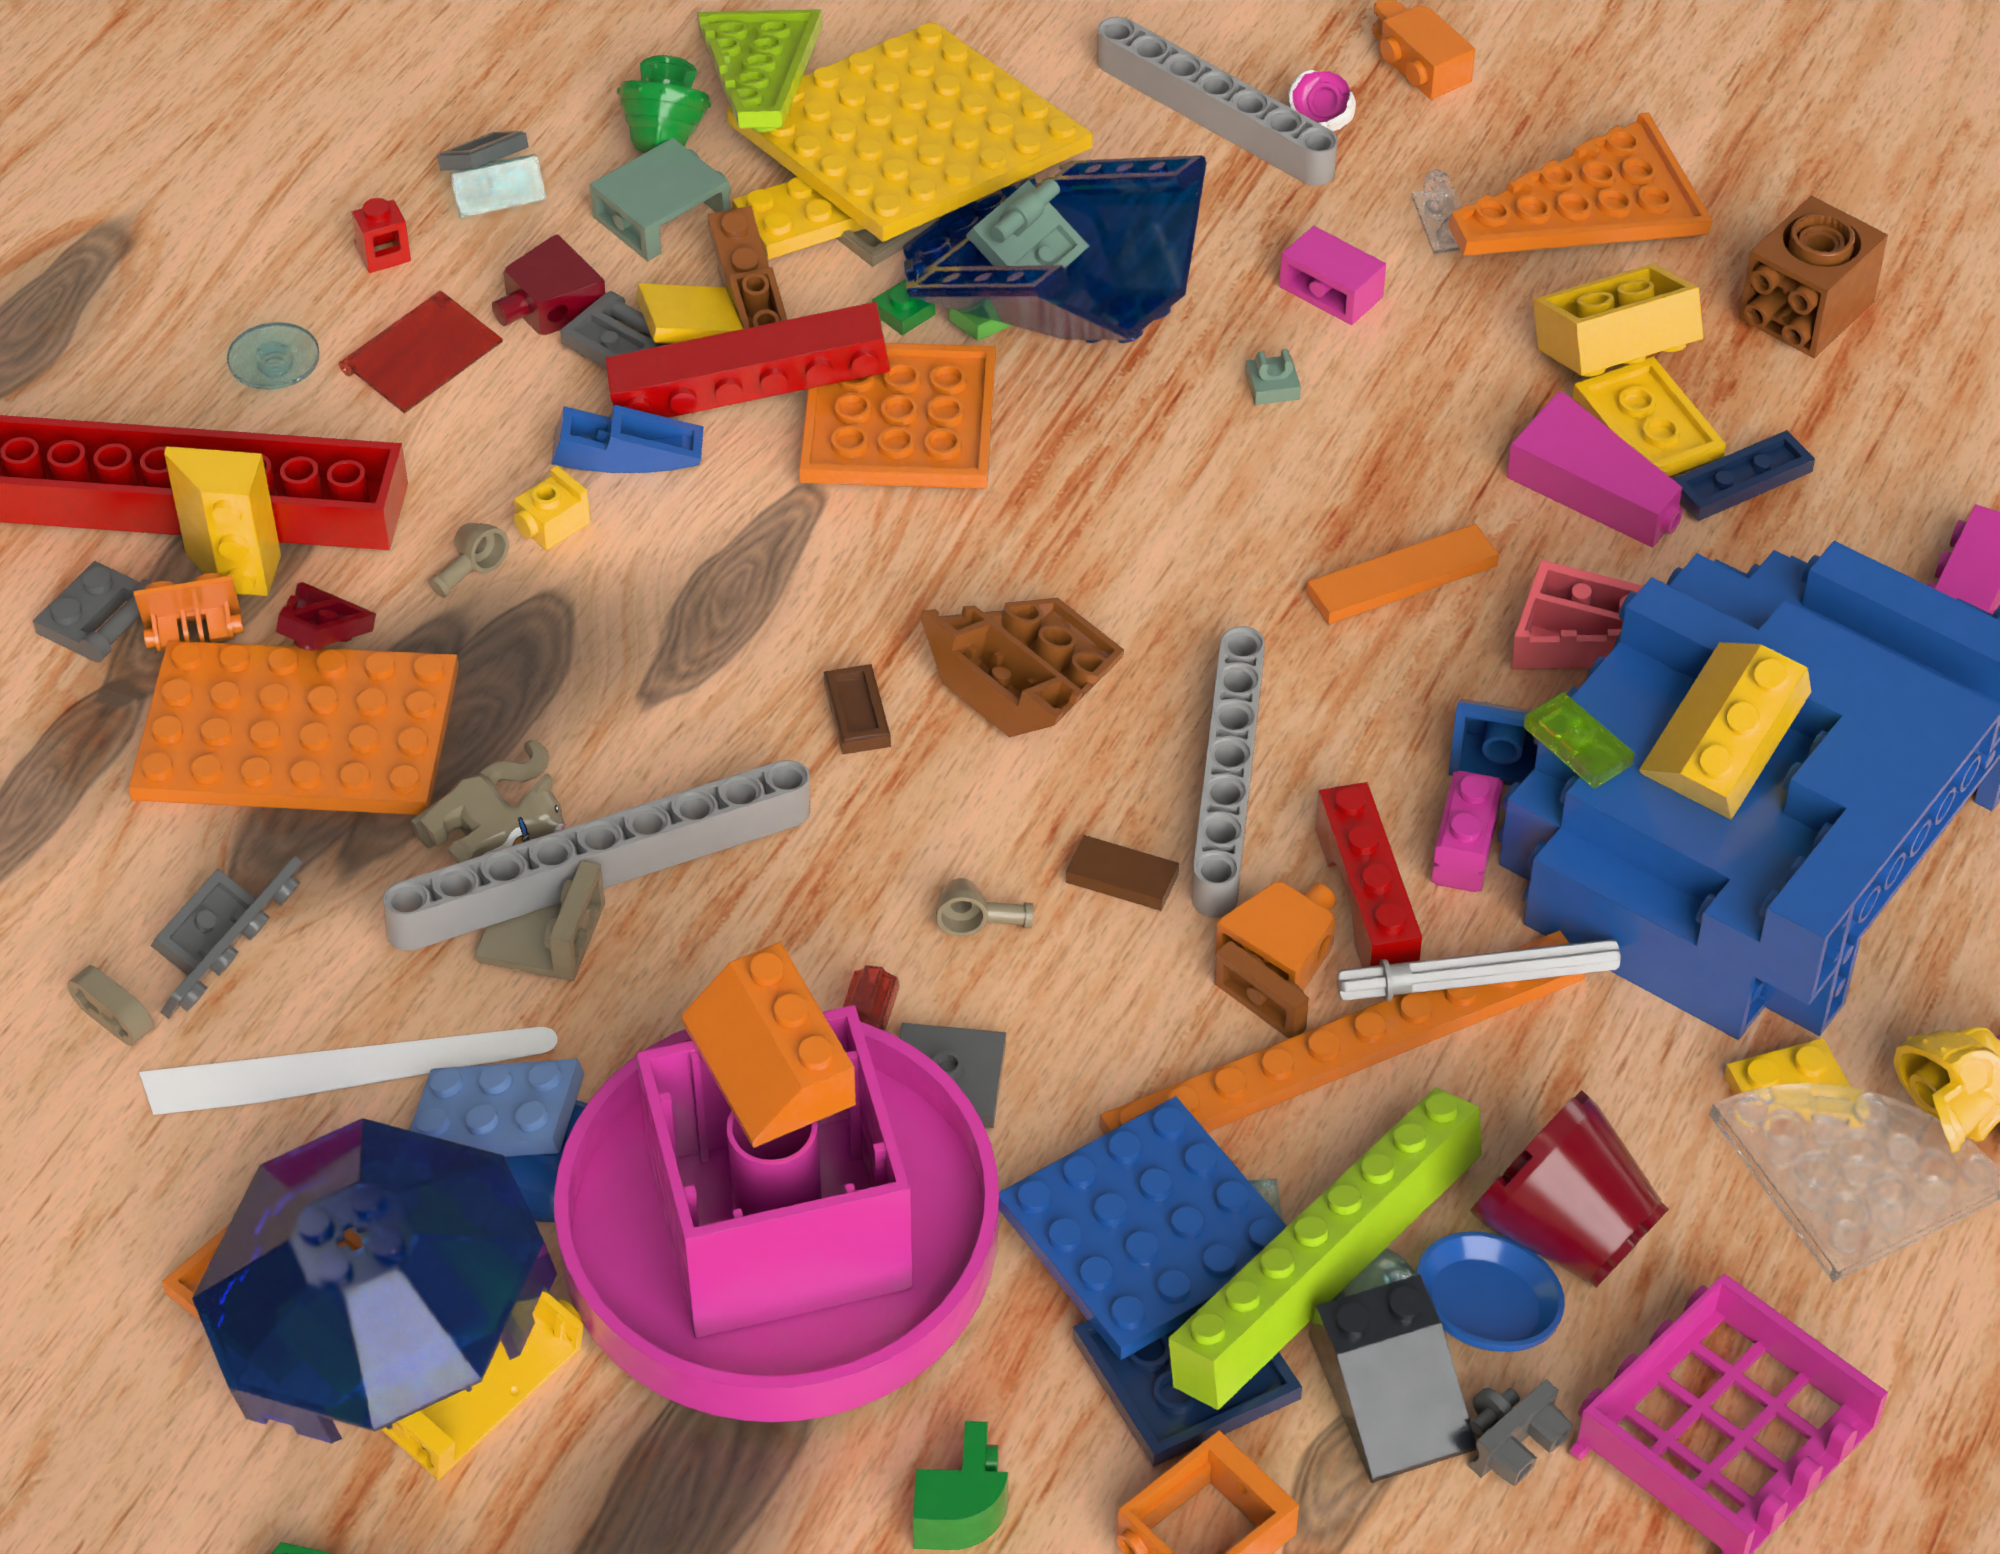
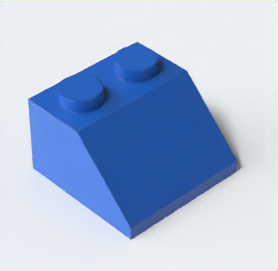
(1492, 741)

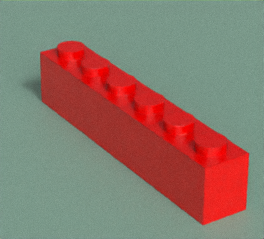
(751, 363)

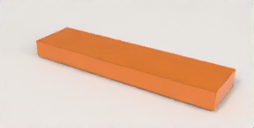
(1402, 573)

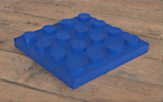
(1142, 1224)

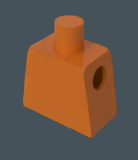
(1284, 929)

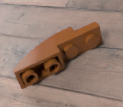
(745, 267)

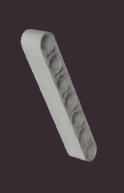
(1217, 101)
(1228, 772)

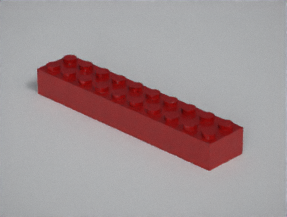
(121, 482)

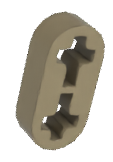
(110, 1005)

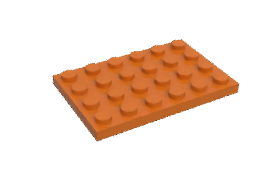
(295, 728)

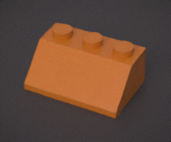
(770, 1046)

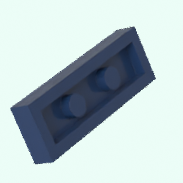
(1744, 475)

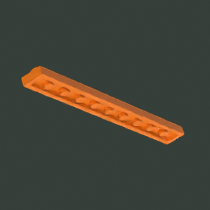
(1339, 1048)

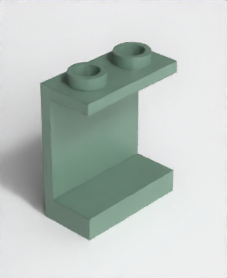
(654, 191)

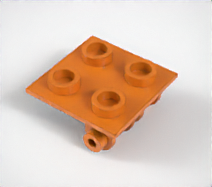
(207, 597)

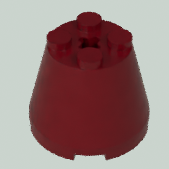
(1574, 1195)

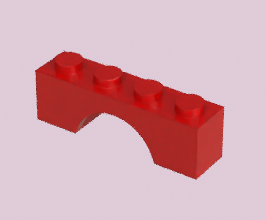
(1379, 904)

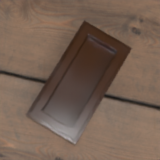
(857, 709)
(1122, 872)

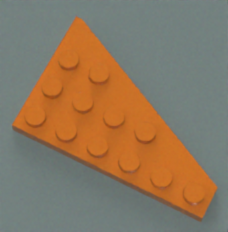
(1603, 193)

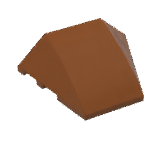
(1020, 662)

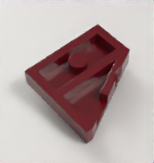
(320, 619)

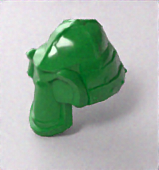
(662, 102)

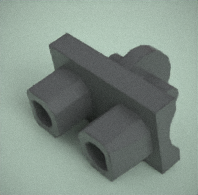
(1501, 1445)

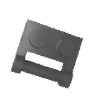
(600, 335)
(86, 606)

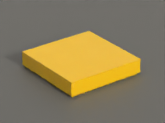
(686, 311)

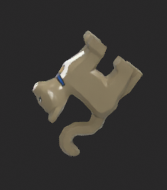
(486, 817)

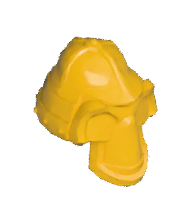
(1954, 1080)

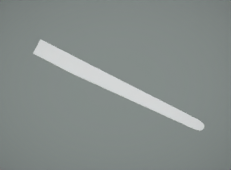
(322, 1071)

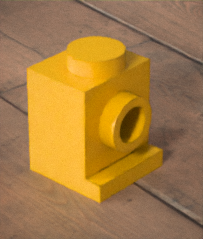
(552, 509)

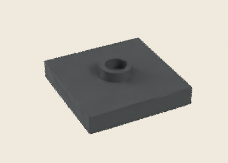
(968, 1057)

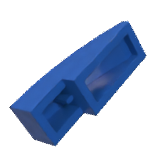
(625, 442)

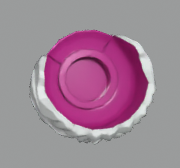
(1322, 98)

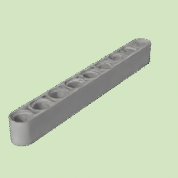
(624, 843)

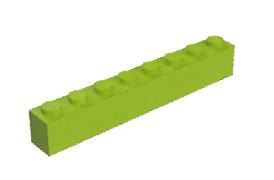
(1324, 1248)

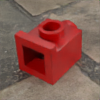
(376, 225)

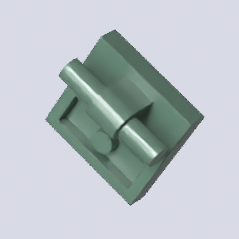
(1028, 230)

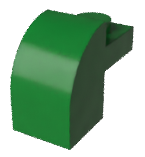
(961, 1505)

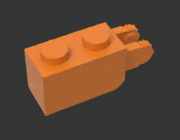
(1423, 47)

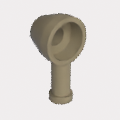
(480, 548)
(965, 912)

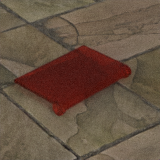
(421, 351)

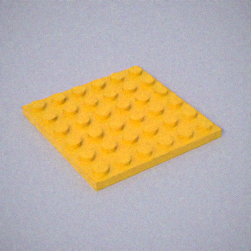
(916, 131)

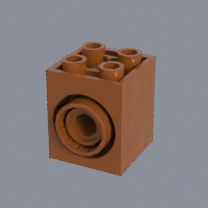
(1812, 276)

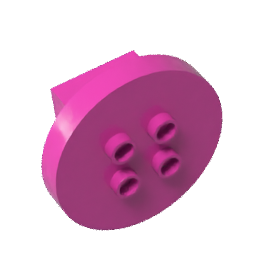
(786, 1267)

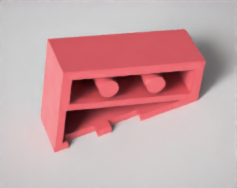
(1569, 618)

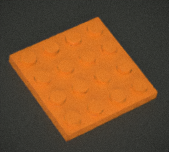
(905, 426)

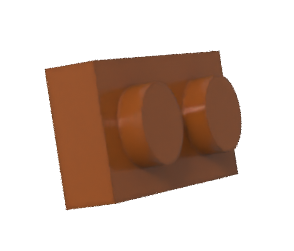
(1261, 990)

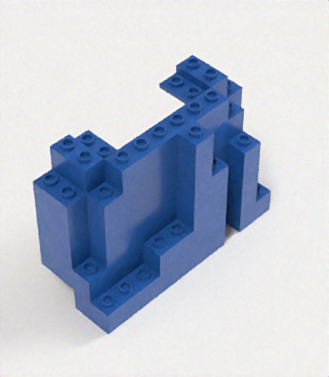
(1833, 826)

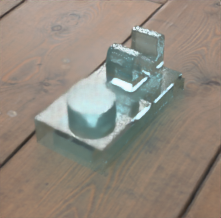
(498, 185)

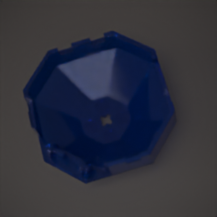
(378, 1328)

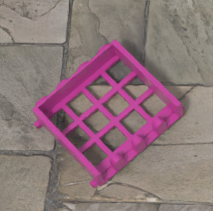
(1794, 1481)

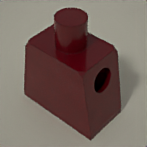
(548, 287)

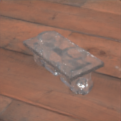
(1435, 209)

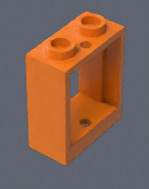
(1230, 1472)

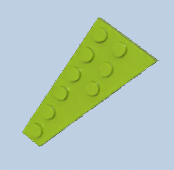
(760, 60)

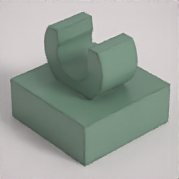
(1273, 378)

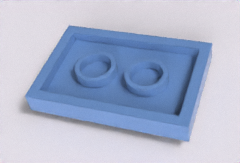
(501, 1106)

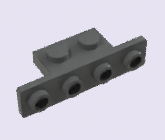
(210, 925)

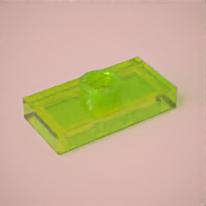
(1579, 740)

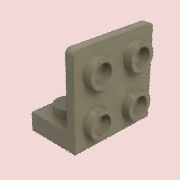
(551, 938)

